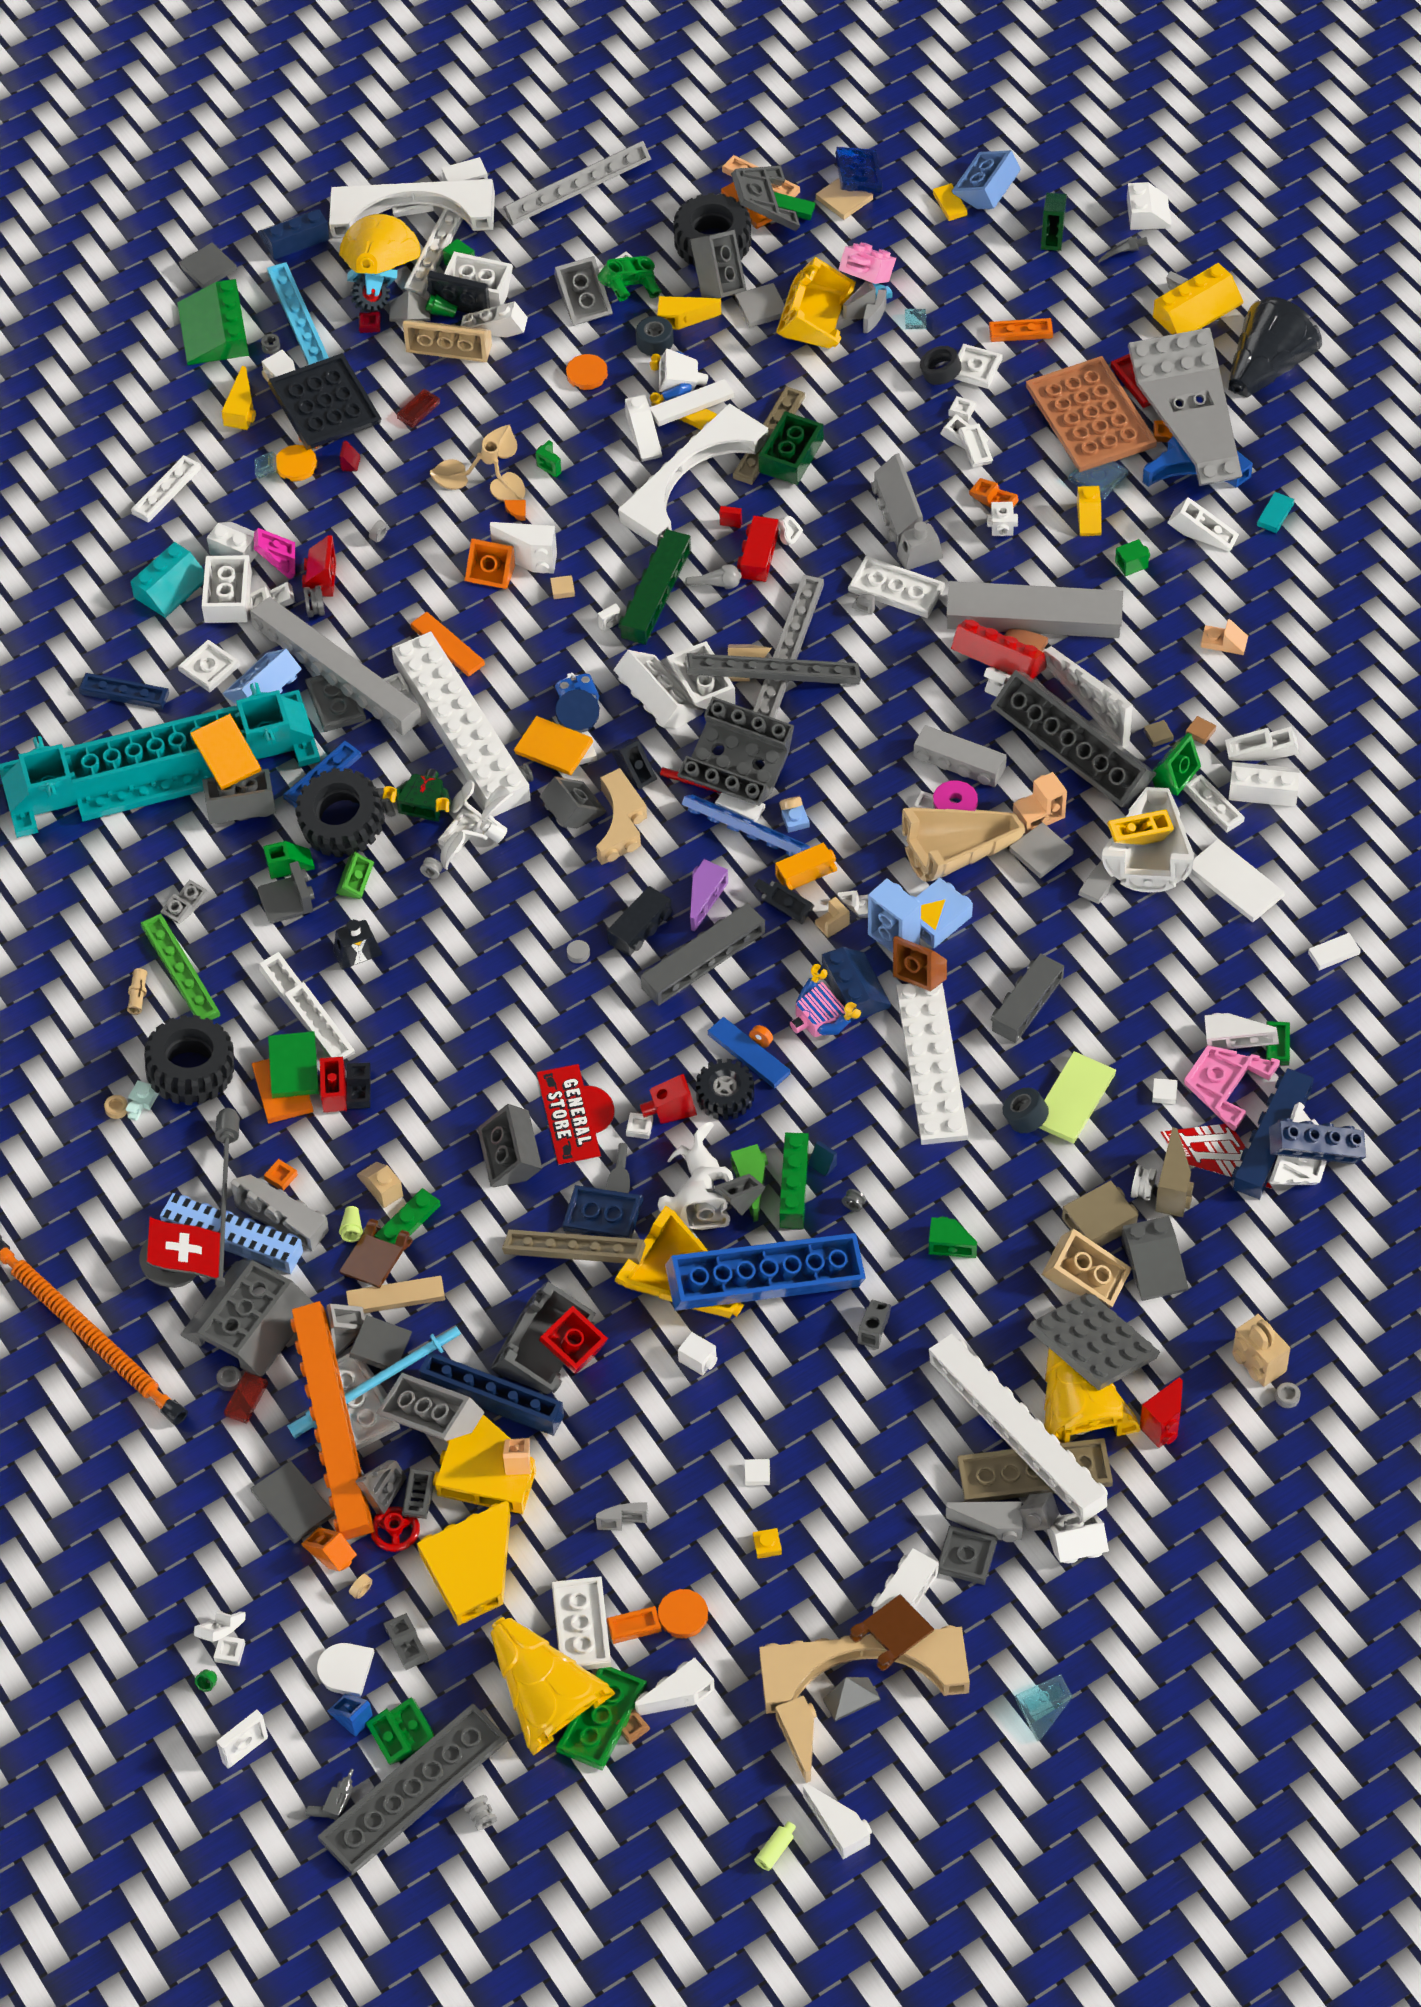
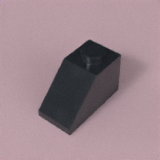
(634, 763)

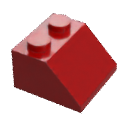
(321, 567)
(1162, 1414)

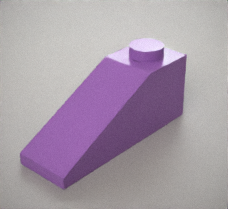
(707, 886)

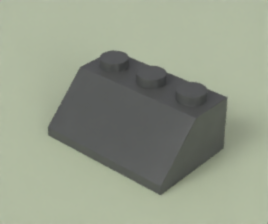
(718, 264)
(239, 801)
(509, 1146)

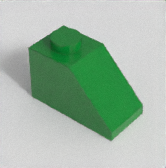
(950, 1239)

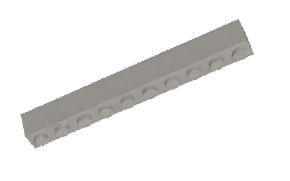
(336, 666)

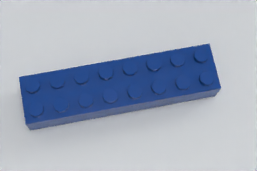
(765, 1271)

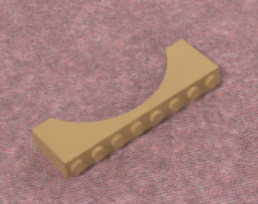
(793, 1666)

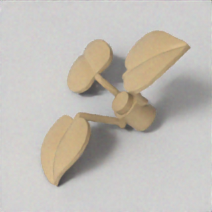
(498, 443)

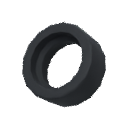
(944, 374)

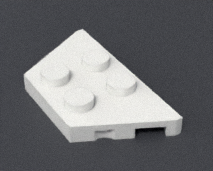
(1298, 1170)

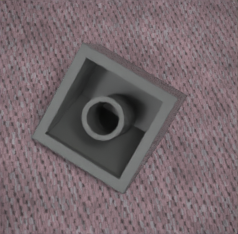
(571, 802)

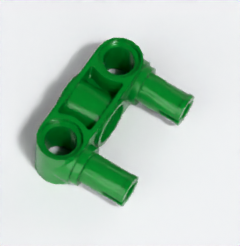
(629, 271)

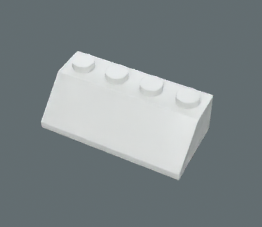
(656, 689)

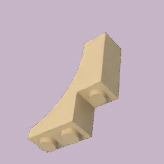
(627, 810)

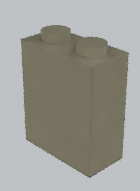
(1100, 1214)

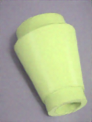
(351, 1225)

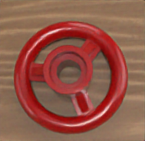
(392, 1518)

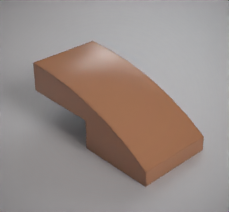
(1028, 638)

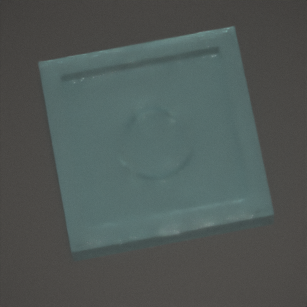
(1105, 476)

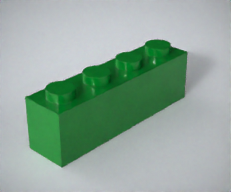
(794, 1180)

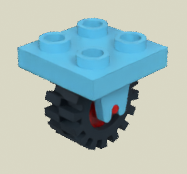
(371, 290)

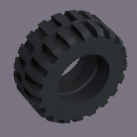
(707, 213)
(333, 788)
(193, 1083)

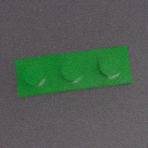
(410, 1216)

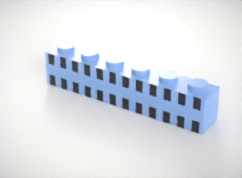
(242, 1235)

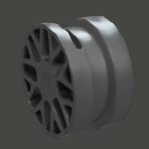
(316, 601)

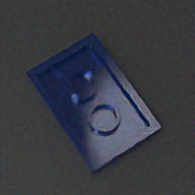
(858, 169)

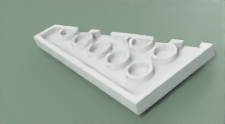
(1101, 702)

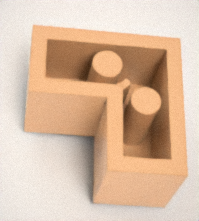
(1044, 805)

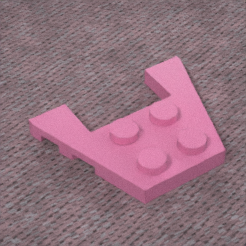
(1219, 1073)

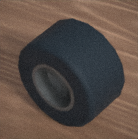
(654, 335)
(1025, 1110)

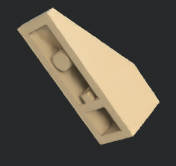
(797, 1725)

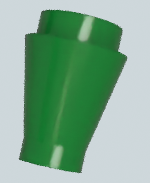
(439, 306)

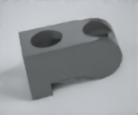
(873, 1324)

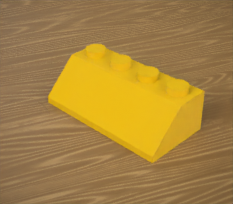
(1198, 301)

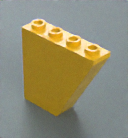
(475, 1470)
(470, 1562)

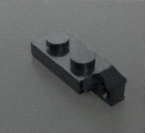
(785, 900)

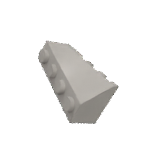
(279, 1210)

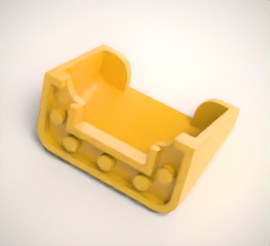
(815, 305)

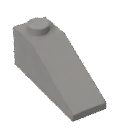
(989, 1518)

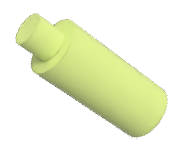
(775, 1846)

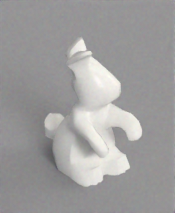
(697, 1200)

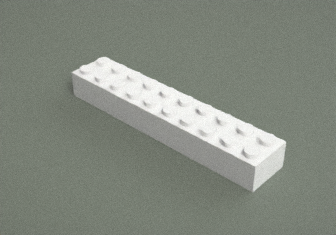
(459, 721)

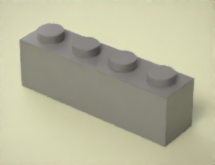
(959, 756)

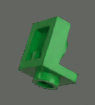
(548, 460)

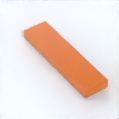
(454, 648)

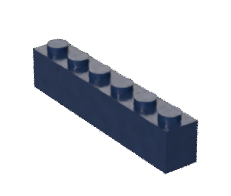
(1257, 1161)
(494, 1393)

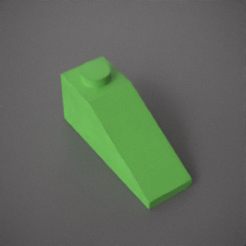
(753, 1162)

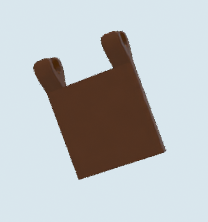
(374, 1258)
(895, 1627)

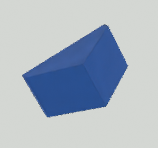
(352, 1713)

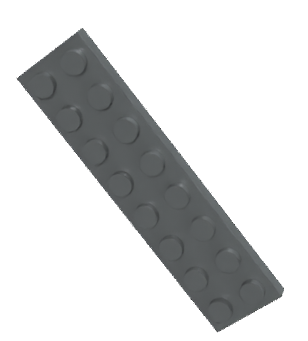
(412, 1789)

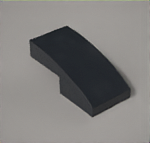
(358, 1085)

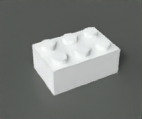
(226, 589)

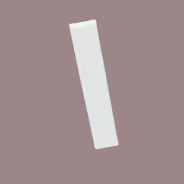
(433, 252)

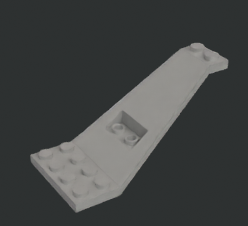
(1180, 370)

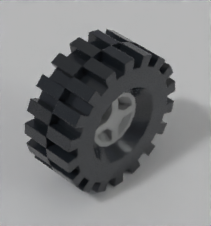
(726, 1078)

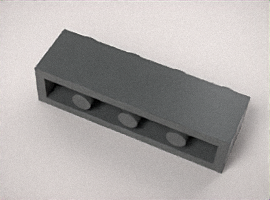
(1027, 997)

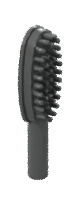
(619, 1177)

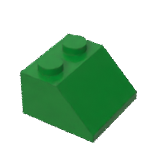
(1177, 766)

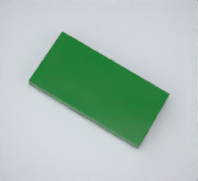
(594, 1732)

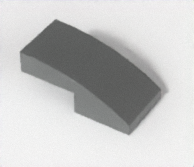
(406, 1641)

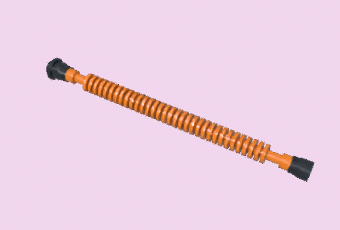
(91, 1335)

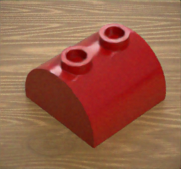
(573, 1340)

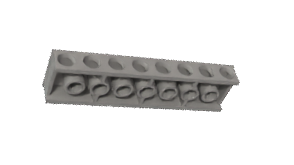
(1036, 608)

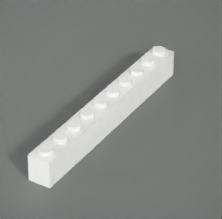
(1018, 1427)

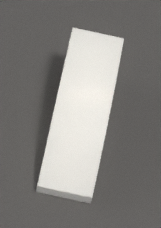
(1262, 745)

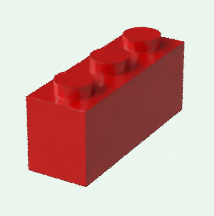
(758, 548)

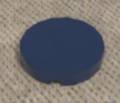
(577, 710)

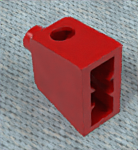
(670, 1101)

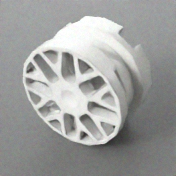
(1143, 1183)

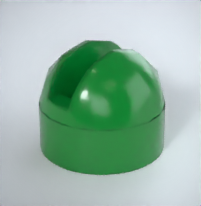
(202, 1679)

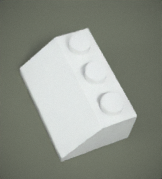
(483, 270)
(701, 687)
(1264, 784)

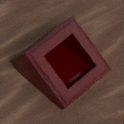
(349, 458)

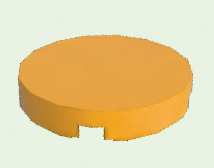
(296, 463)

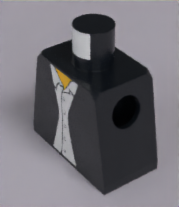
(355, 944)

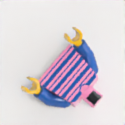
(819, 1008)

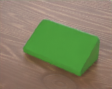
(355, 876)

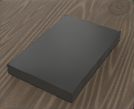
(332, 705)
(292, 1502)

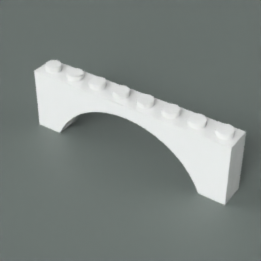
(467, 198)
(725, 434)

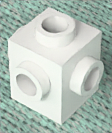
(1002, 519)

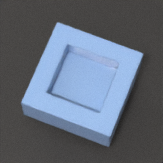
(795, 819)

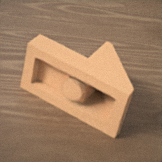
(1226, 640)

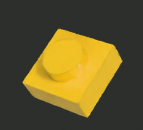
(767, 1543)

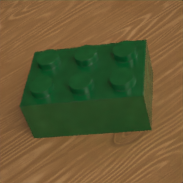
(791, 448)

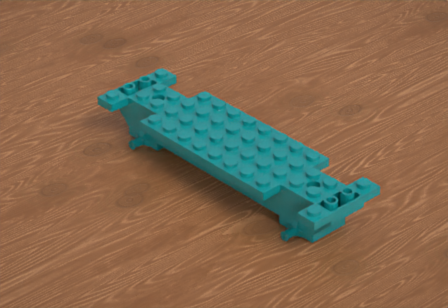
(147, 762)

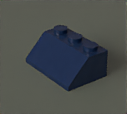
(295, 234)
(854, 981)

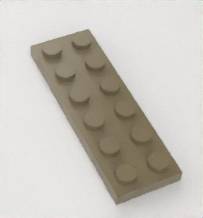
(1007, 1476)

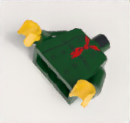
(420, 796)

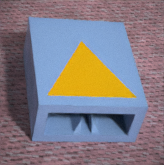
(942, 911)

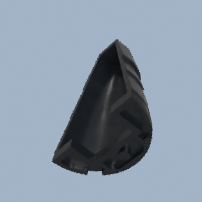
(1271, 343)

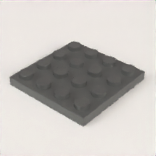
(1094, 1340)

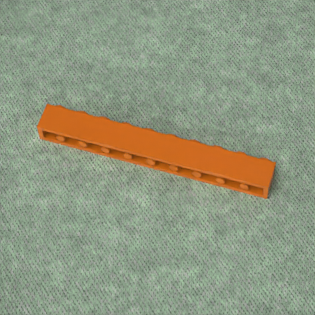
(332, 1420)

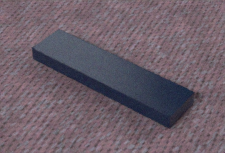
(124, 691)

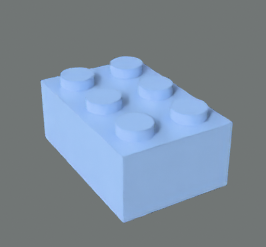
(893, 914)

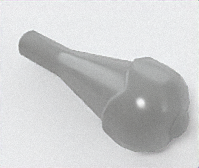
(726, 577)

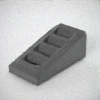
(422, 1476)

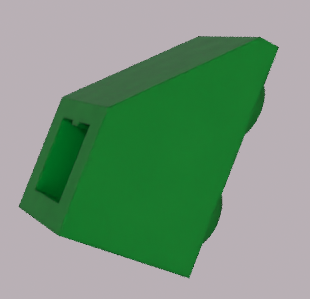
(282, 853)

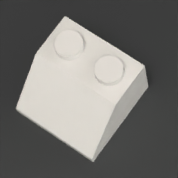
(1147, 207)
(231, 540)
(1077, 1539)

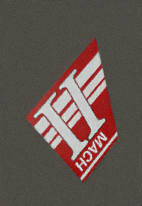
(1211, 1148)

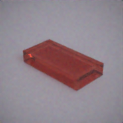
(418, 408)
(246, 1398)

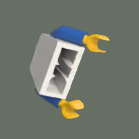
(676, 375)

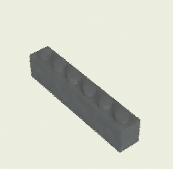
(702, 954)

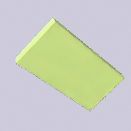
(1076, 1096)

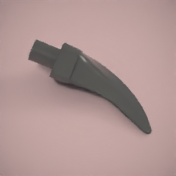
(1131, 244)

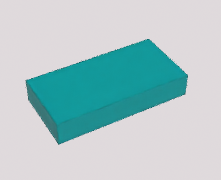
(1275, 512)

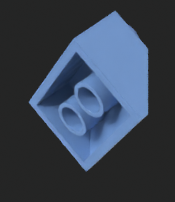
(987, 179)

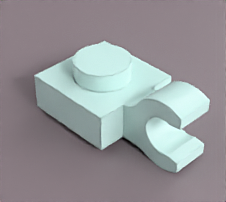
(140, 1097)

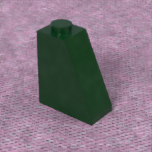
(1053, 221)

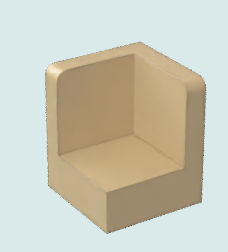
(835, 919)

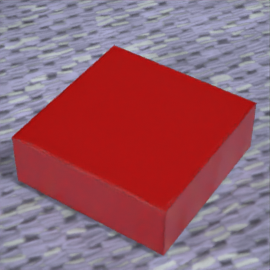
(730, 516)

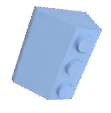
(269, 672)

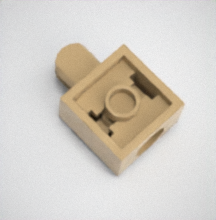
(1260, 1350)

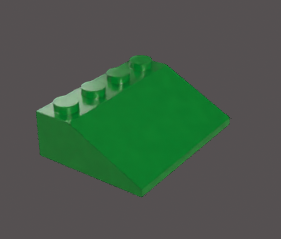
(213, 324)

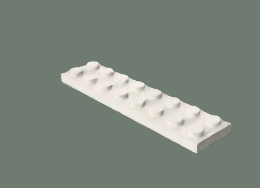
(932, 1064)

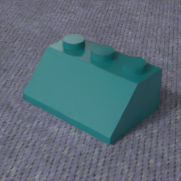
(168, 580)

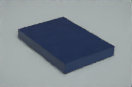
(602, 1212)

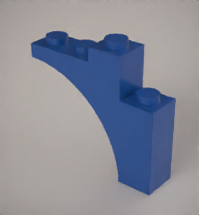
(1176, 462)

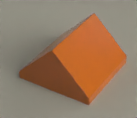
(490, 563)

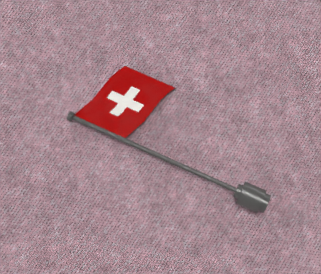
(191, 1247)

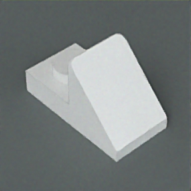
(996, 680)

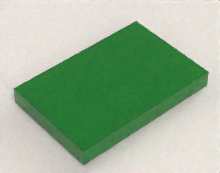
(293, 1064)

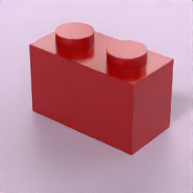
(333, 1084)

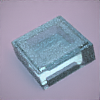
(915, 318)
(265, 464)

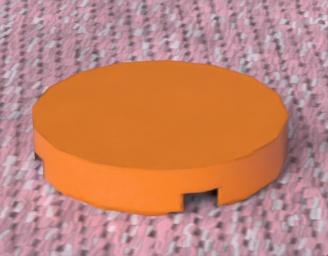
(586, 371)
(683, 1613)

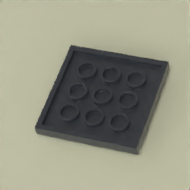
(324, 401)

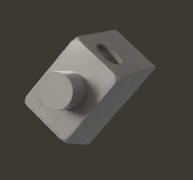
(919, 546)

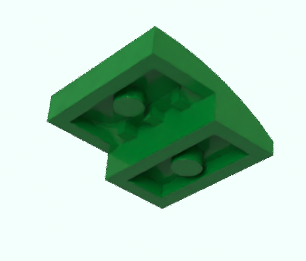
(400, 1731)

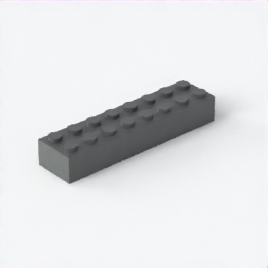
(1073, 739)

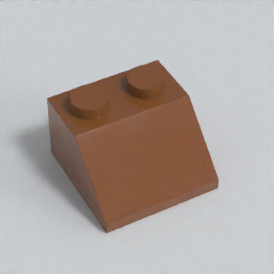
(918, 964)

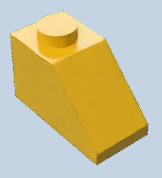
(1089, 510)

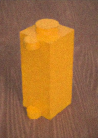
(805, 866)

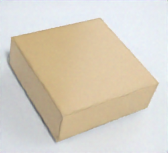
(562, 587)

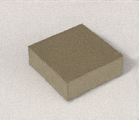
(1158, 733)

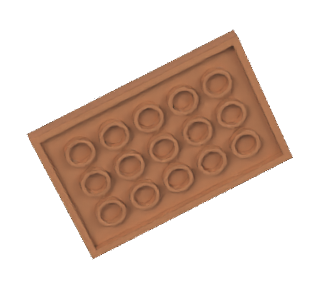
(1091, 414)

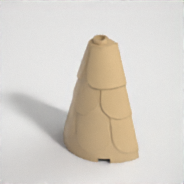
(952, 838)

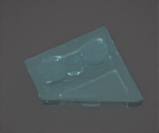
(1044, 1704)

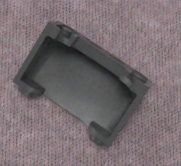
(522, 1354)

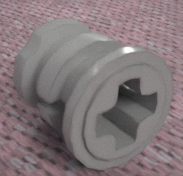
(480, 1812)

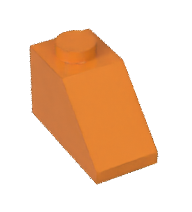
(330, 1549)

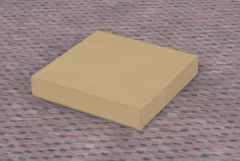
(842, 201)

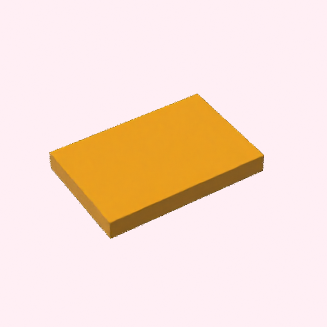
(553, 745)
(225, 751)

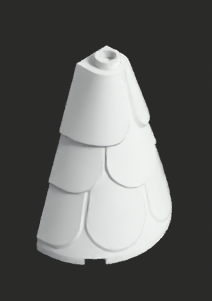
(1152, 865)

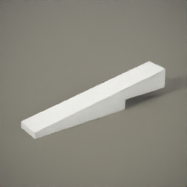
(305, 1006)

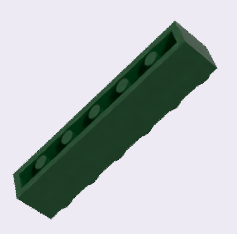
(655, 586)

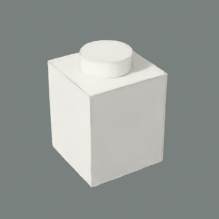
(697, 1354)

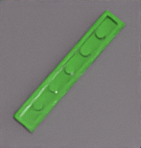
(179, 968)

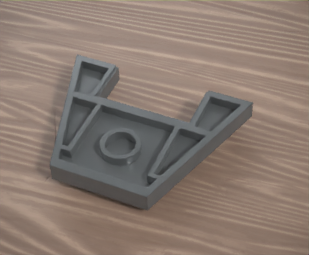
(757, 194)

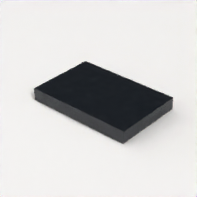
(464, 293)

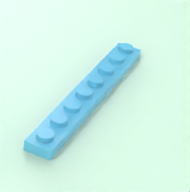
(297, 313)

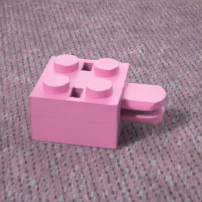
(867, 263)

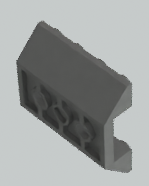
(746, 739)
(261, 1318)

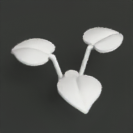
(489, 827)

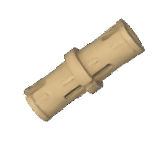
(137, 991)

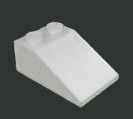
(532, 544)

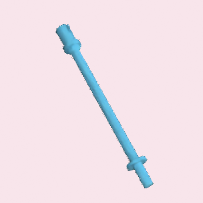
(306, 1423)

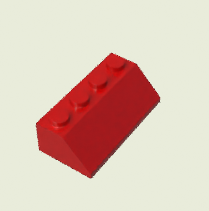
(997, 650)

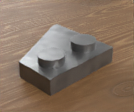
(382, 1485)

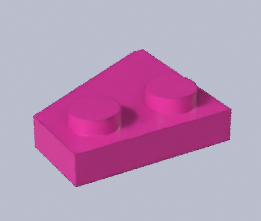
(276, 550)

